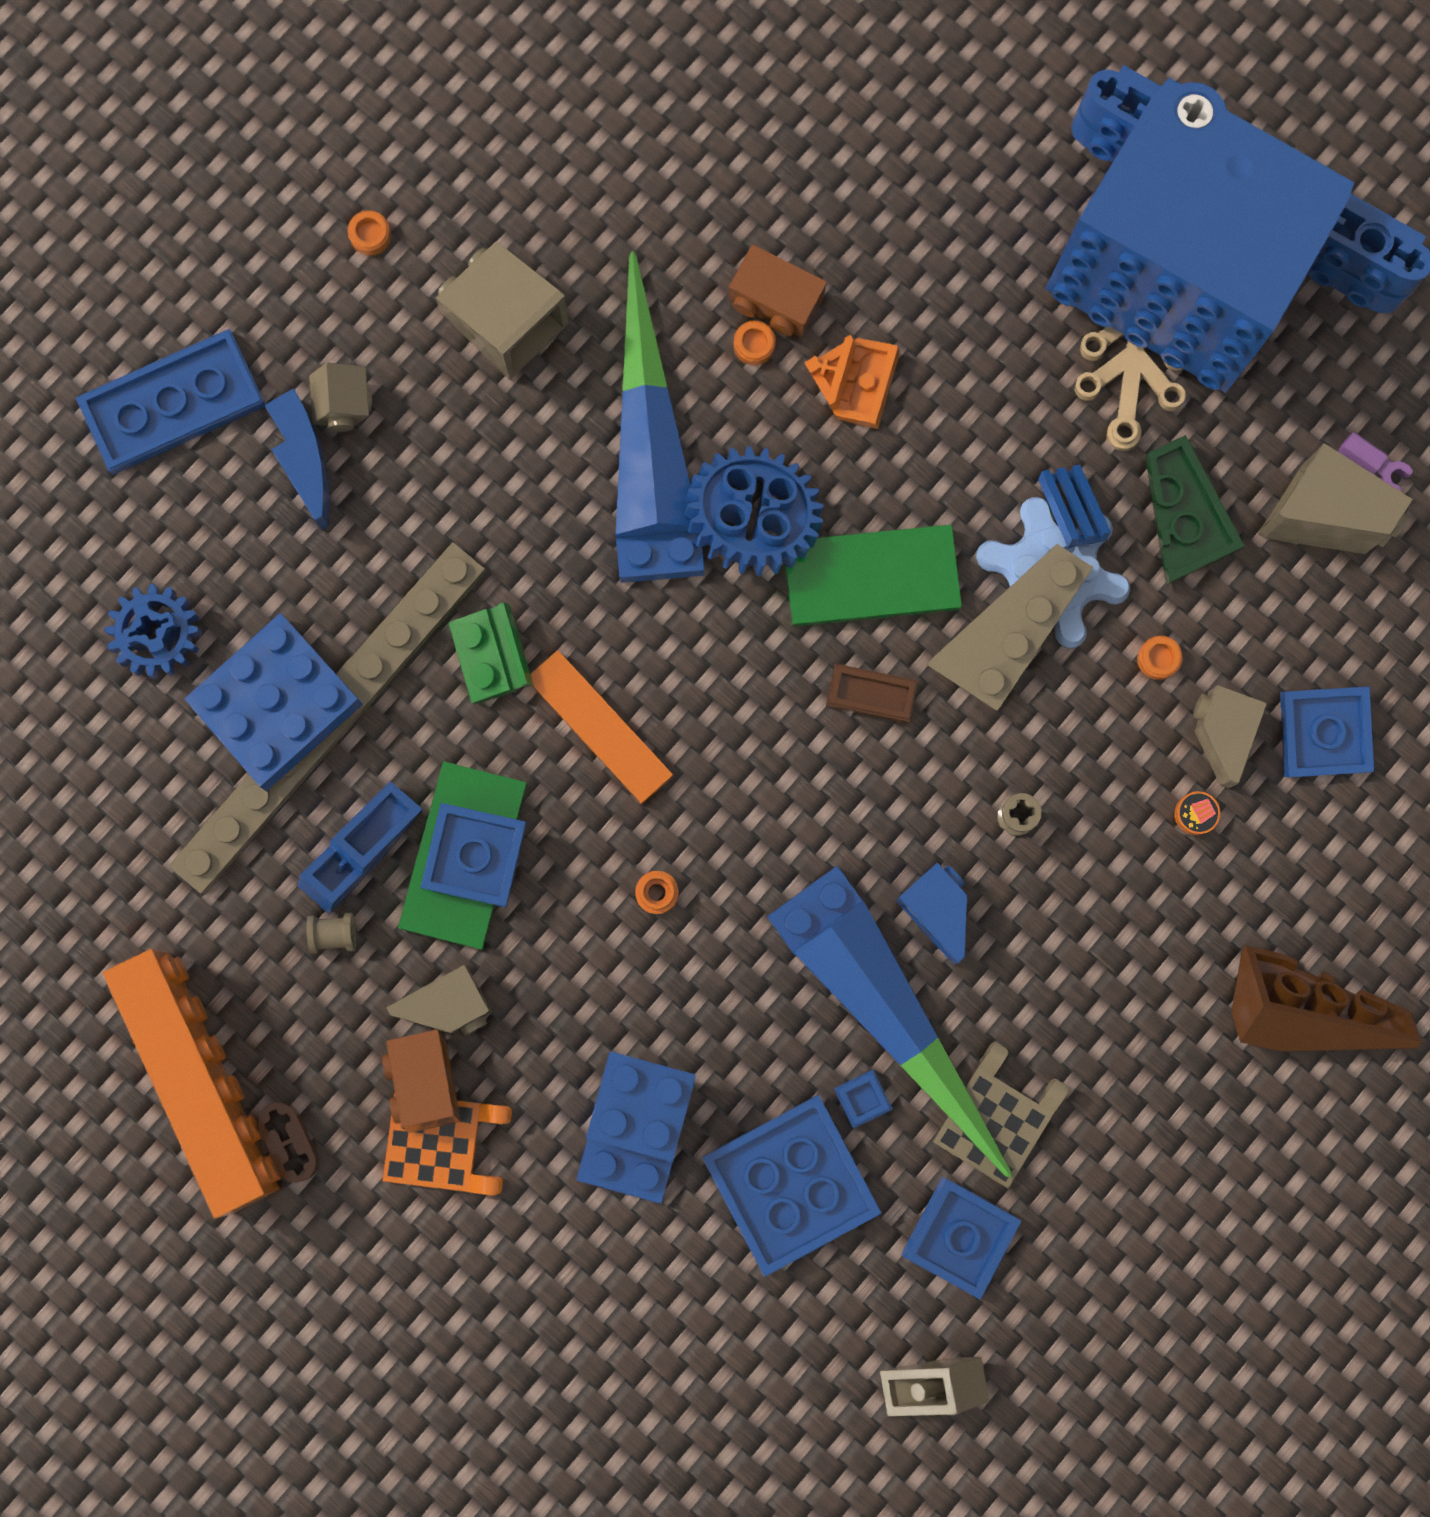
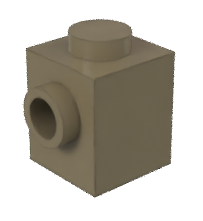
(339, 396)

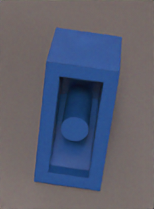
(939, 909)

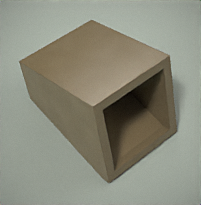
(503, 308)
(1337, 506)

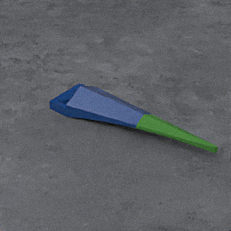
(652, 469)
(847, 953)

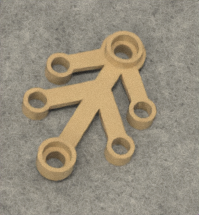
(1132, 363)

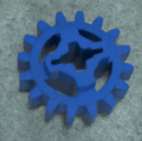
(137, 634)

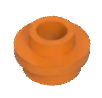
(656, 878)

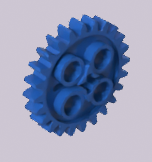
(792, 519)

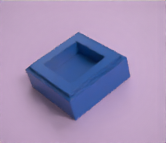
(863, 1099)

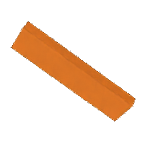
(600, 727)

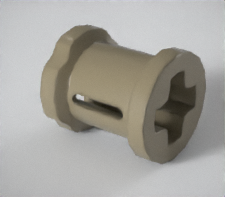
(1026, 804)
(331, 933)

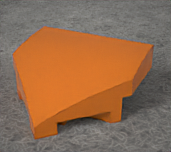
(856, 379)

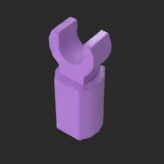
(1373, 459)

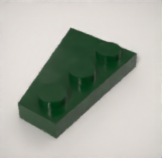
(1187, 512)

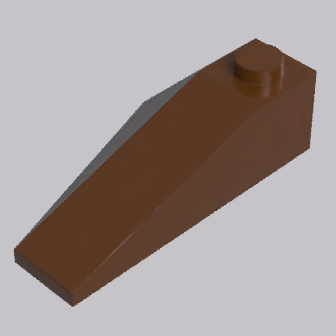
(1296, 1011)

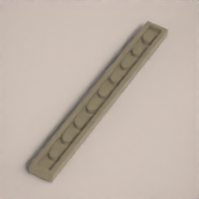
(366, 676)

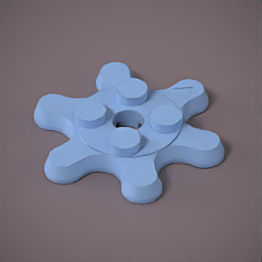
(1039, 538)

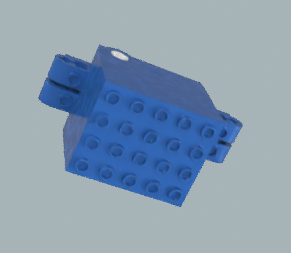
(1215, 228)

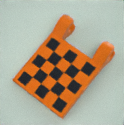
(444, 1154)

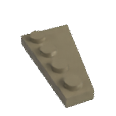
(1006, 636)

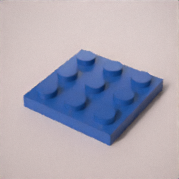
(273, 702)
(791, 1185)

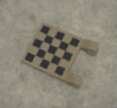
(1008, 1115)

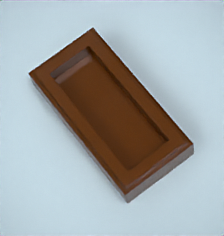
(872, 693)

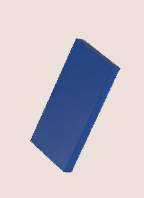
(170, 401)

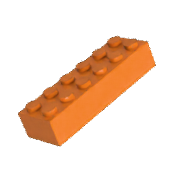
(192, 1081)

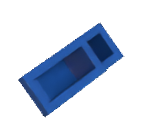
(302, 455)
(358, 847)

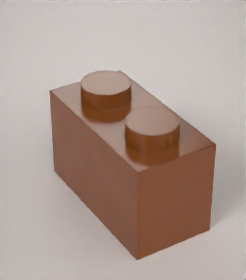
(776, 292)
(421, 1081)

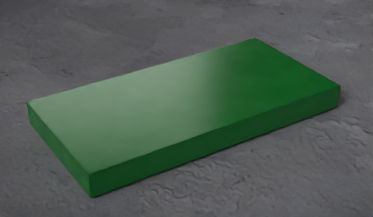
(875, 576)
(445, 915)

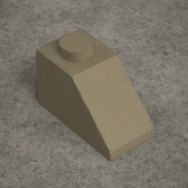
(1227, 731)
(446, 1004)
(935, 1387)

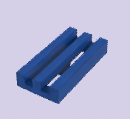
(1081, 505)

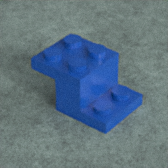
(635, 1127)

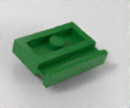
(490, 653)

